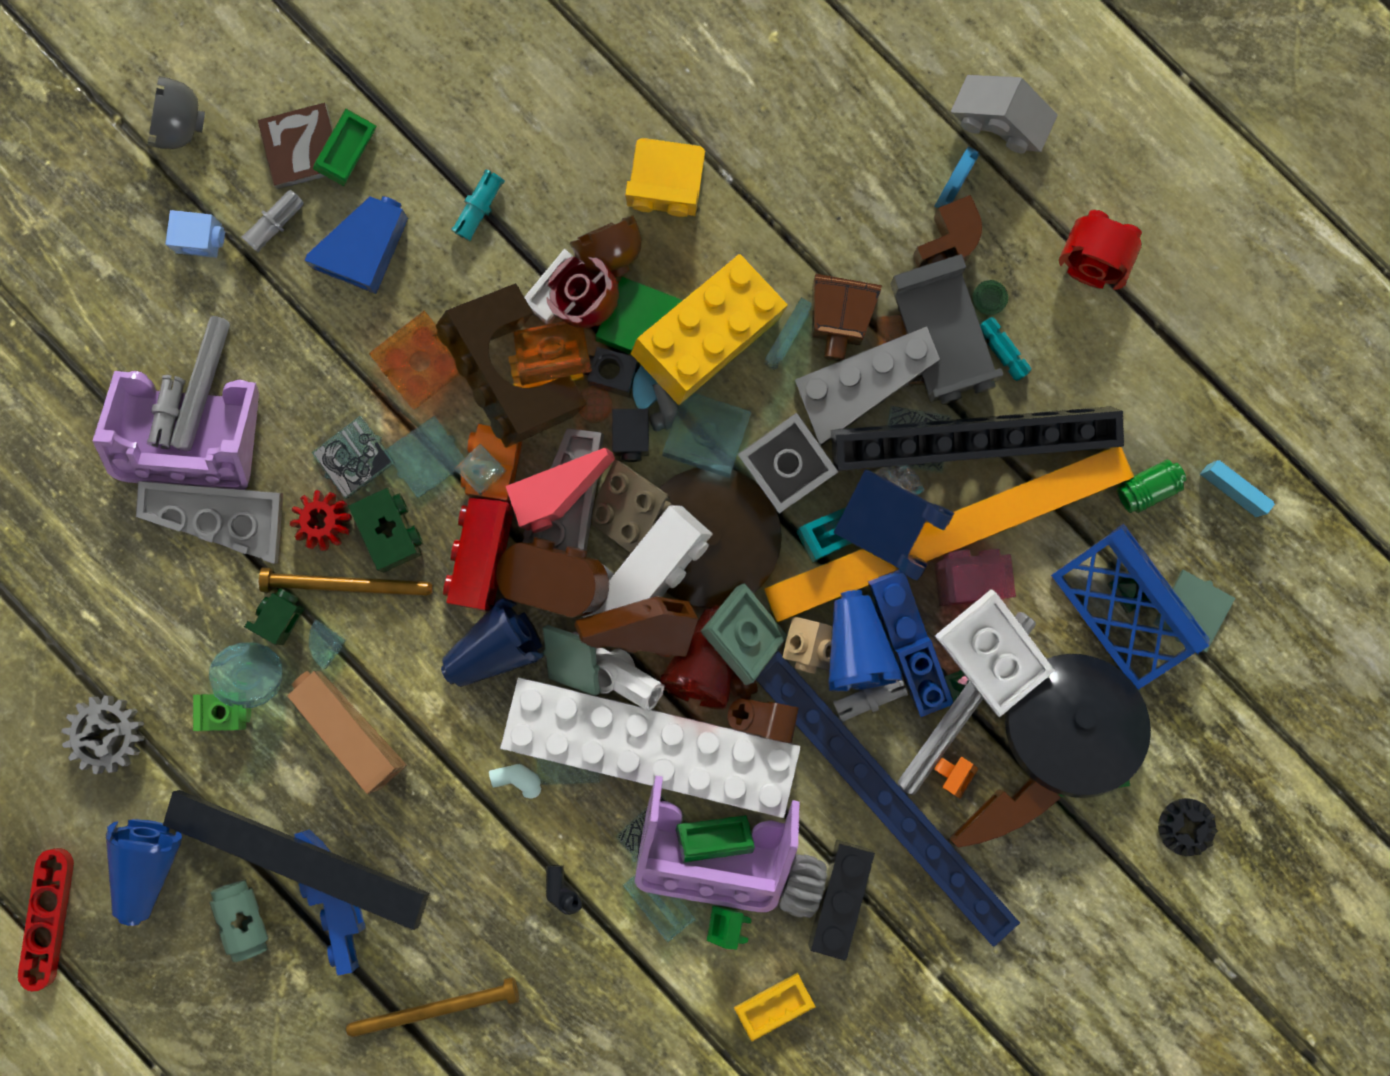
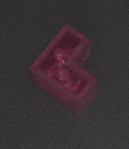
(968, 577)

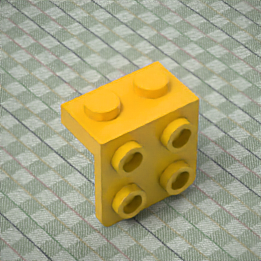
(665, 177)

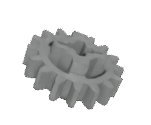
(108, 747)

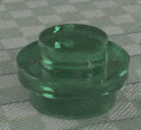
(990, 297)

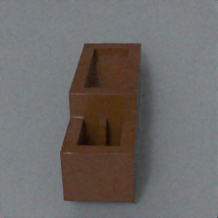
(1004, 814)

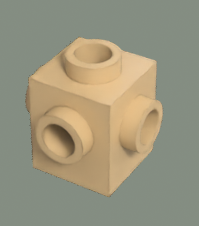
(808, 644)

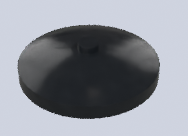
(1080, 728)

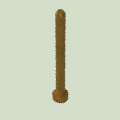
(270, 580)
(507, 992)

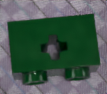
(370, 519)

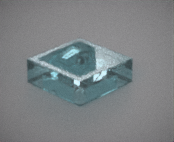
(480, 469)

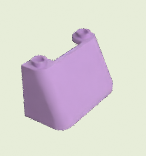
(220, 449)

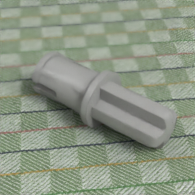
(273, 220)

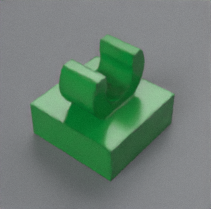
(726, 927)

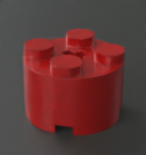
(1101, 250)

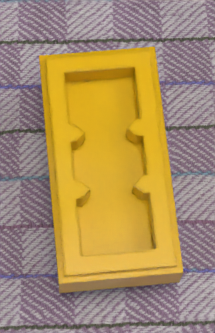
(774, 1007)

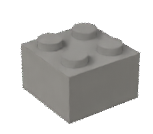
(787, 463)

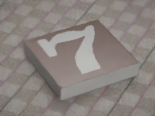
(295, 142)

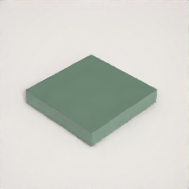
(744, 634)

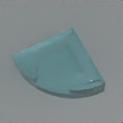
(324, 643)

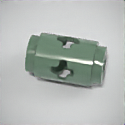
(225, 904)

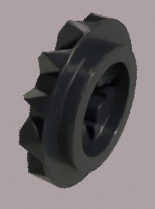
(1172, 820)

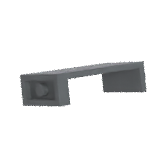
(940, 300)

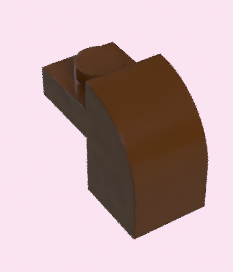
(960, 232)

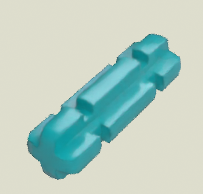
(1005, 349)

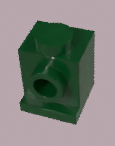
(276, 617)

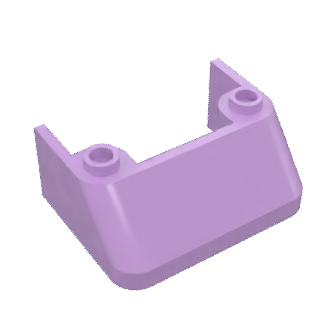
(737, 881)

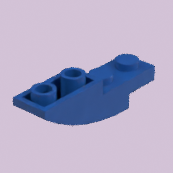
(910, 643)
(337, 917)

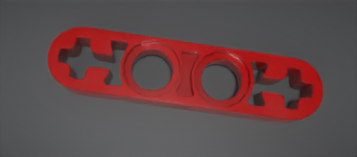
(39, 917)

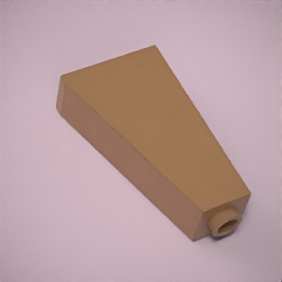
(345, 731)

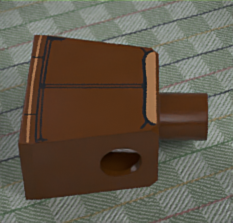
(841, 312)

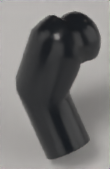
(558, 893)

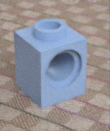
(194, 234)

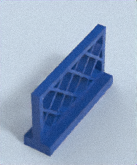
(1156, 589)

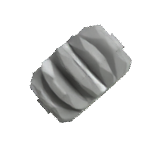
(803, 886)

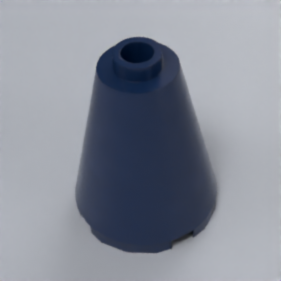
(493, 646)

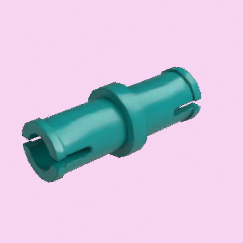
(477, 205)

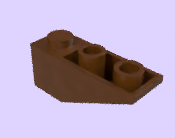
(647, 625)

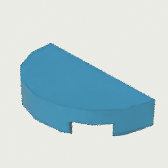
(958, 177)

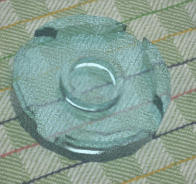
(246, 675)

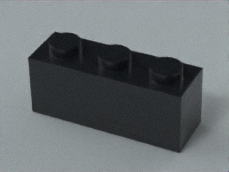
(841, 900)

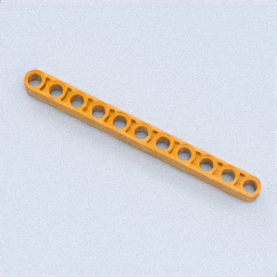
(966, 527)

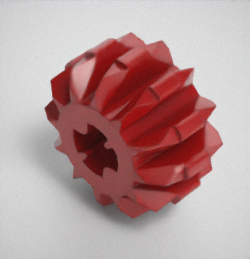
(308, 520)

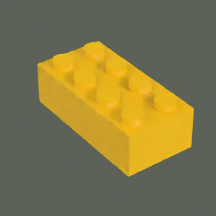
(708, 329)

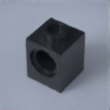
(623, 382)
(630, 434)

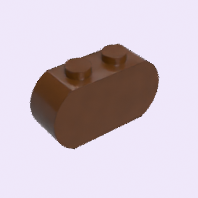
(552, 578)

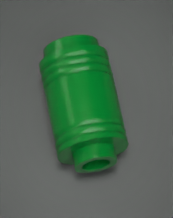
(1152, 486)

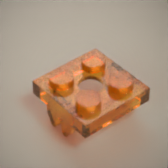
(394, 361)

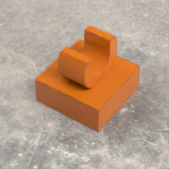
(957, 776)

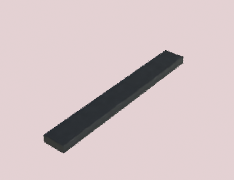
(296, 859)

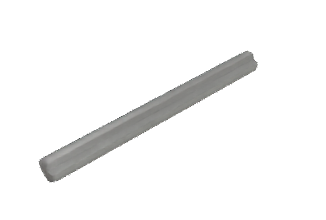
(947, 729)

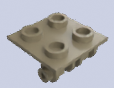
(627, 506)

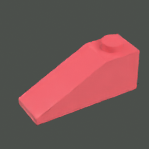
(553, 492)

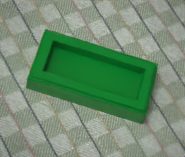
(344, 147)
(715, 838)

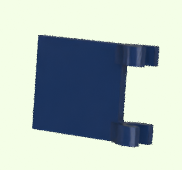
(888, 522)

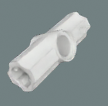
(620, 674)

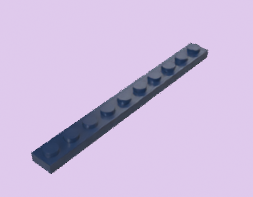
(888, 801)

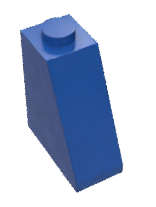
(361, 244)

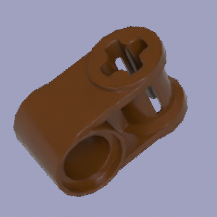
(764, 719)

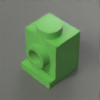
(206, 714)

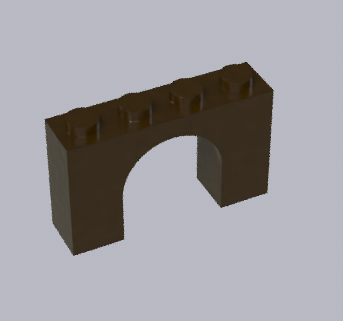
(512, 410)

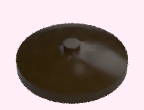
(743, 536)

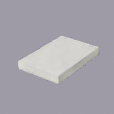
(995, 653)

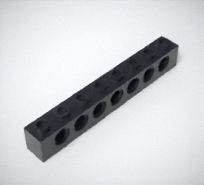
(977, 438)

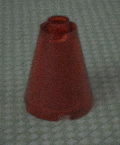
(700, 674)

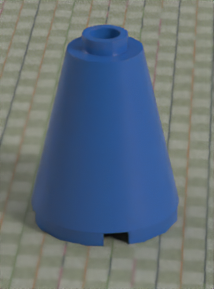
(859, 646)
(138, 866)

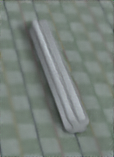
(200, 383)

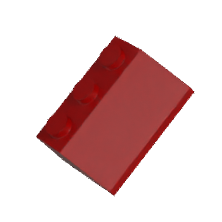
(477, 553)

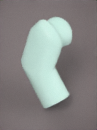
(519, 776)

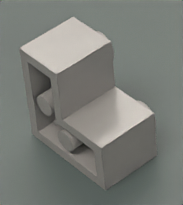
(1005, 108)

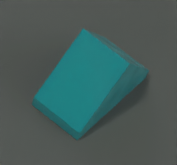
(819, 536)

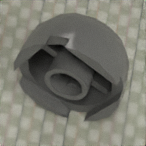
(174, 115)

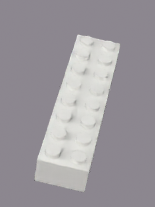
(640, 744)

